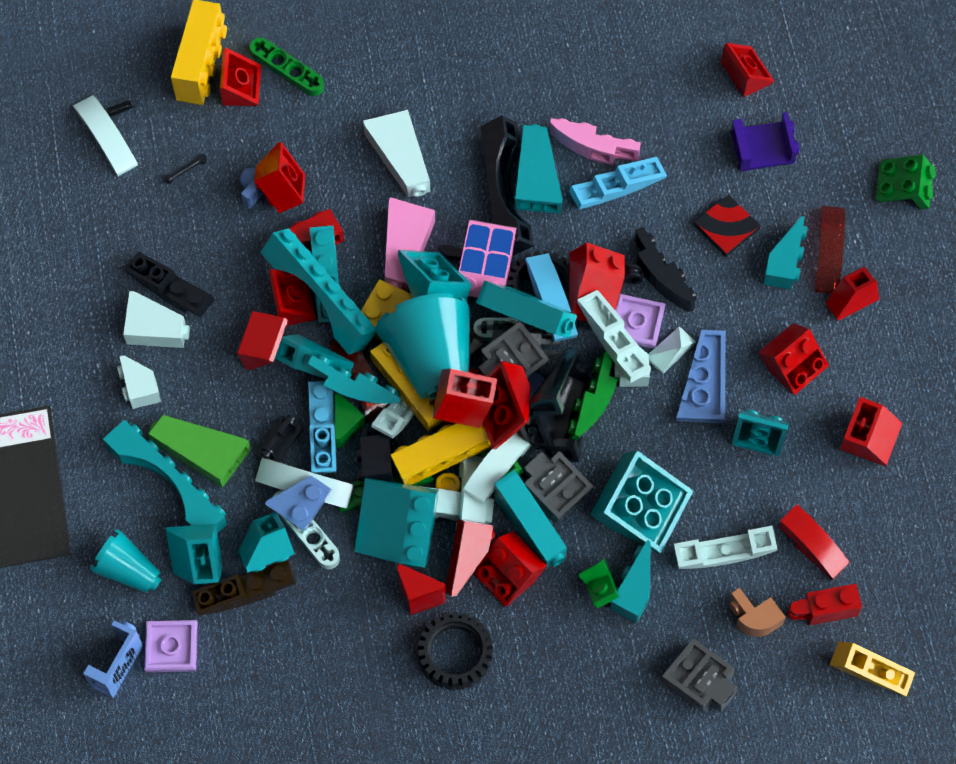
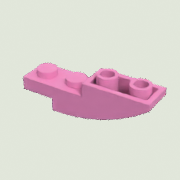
(584, 141)

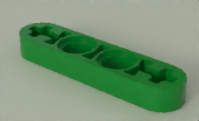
(284, 69)

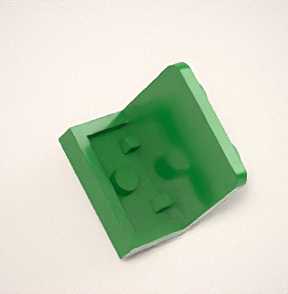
(906, 179)

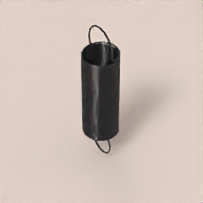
(120, 108)

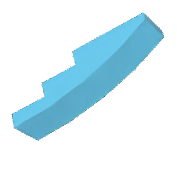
(615, 184)
(548, 286)

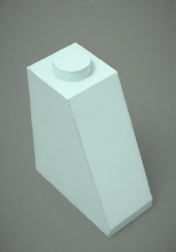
(153, 324)

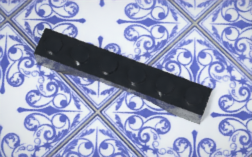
(500, 144)

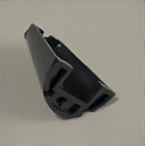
(552, 407)

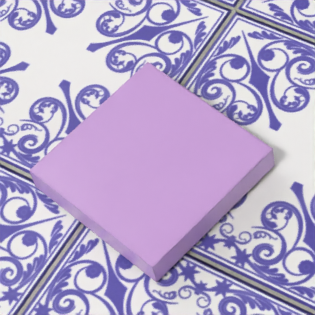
(641, 319)
(171, 646)

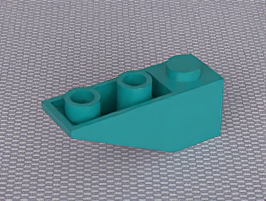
(782, 260)
(297, 351)
(635, 588)

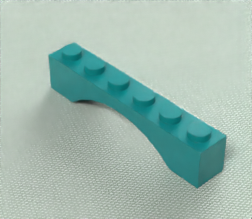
(348, 323)
(131, 448)

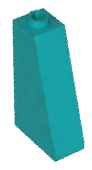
(537, 175)
(527, 308)
(529, 519)

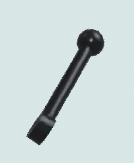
(202, 159)

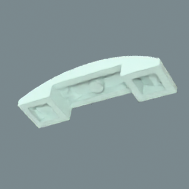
(106, 135)
(393, 419)
(495, 466)
(285, 476)
(469, 507)
(725, 550)

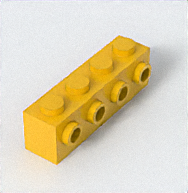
(422, 408)
(439, 451)

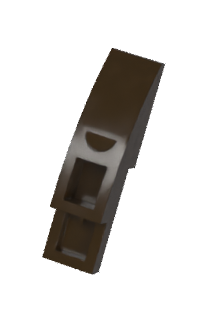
(243, 589)

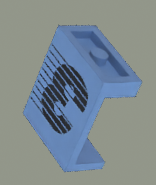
(110, 682)

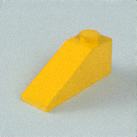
(871, 667)

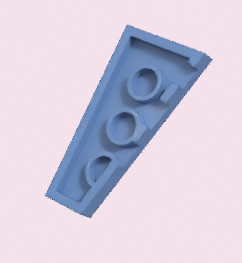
(705, 386)

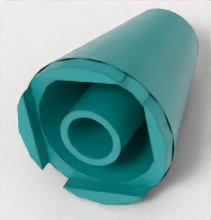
(126, 564)

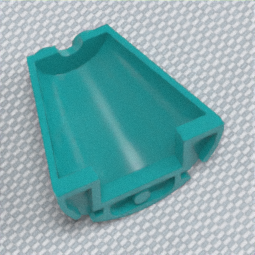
(427, 337)

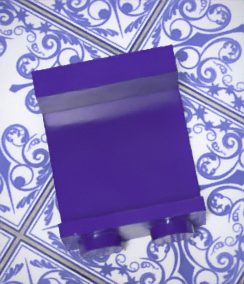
(764, 144)

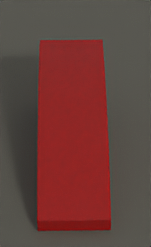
(813, 542)

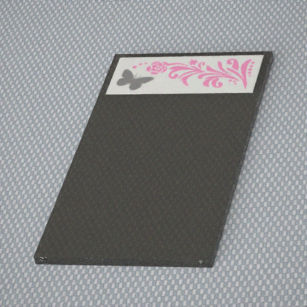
(30, 489)

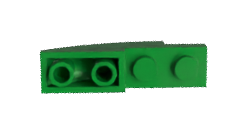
(594, 399)

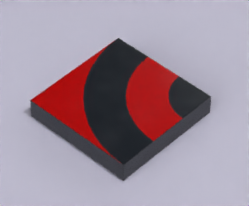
(727, 225)

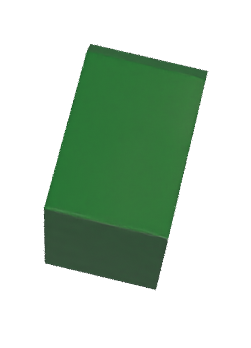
(347, 421)

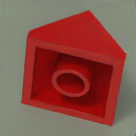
(745, 68)
(239, 80)
(291, 297)
(261, 340)
(420, 590)

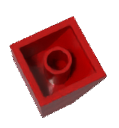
(280, 179)

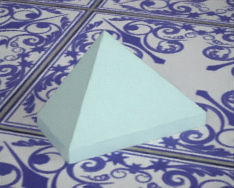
(671, 350)

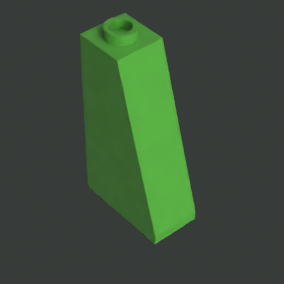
(201, 448)

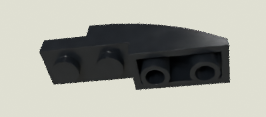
(663, 277)
(168, 286)

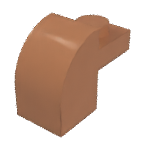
(757, 620)

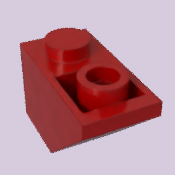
(853, 294)

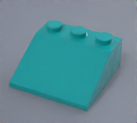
(642, 501)
(396, 522)

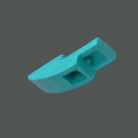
(325, 253)
(362, 388)

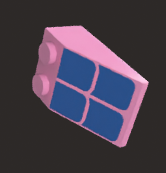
(486, 254)

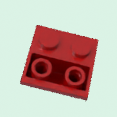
(794, 358)
(464, 397)
(871, 432)
(509, 568)

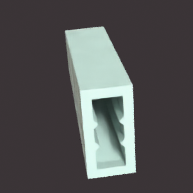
(399, 150)

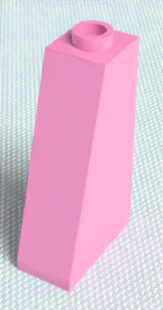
(407, 229)

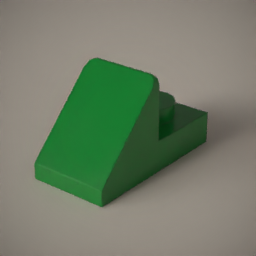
(599, 583)

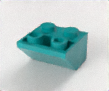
(265, 543)
(195, 553)

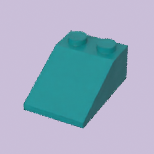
(432, 274)
(760, 432)

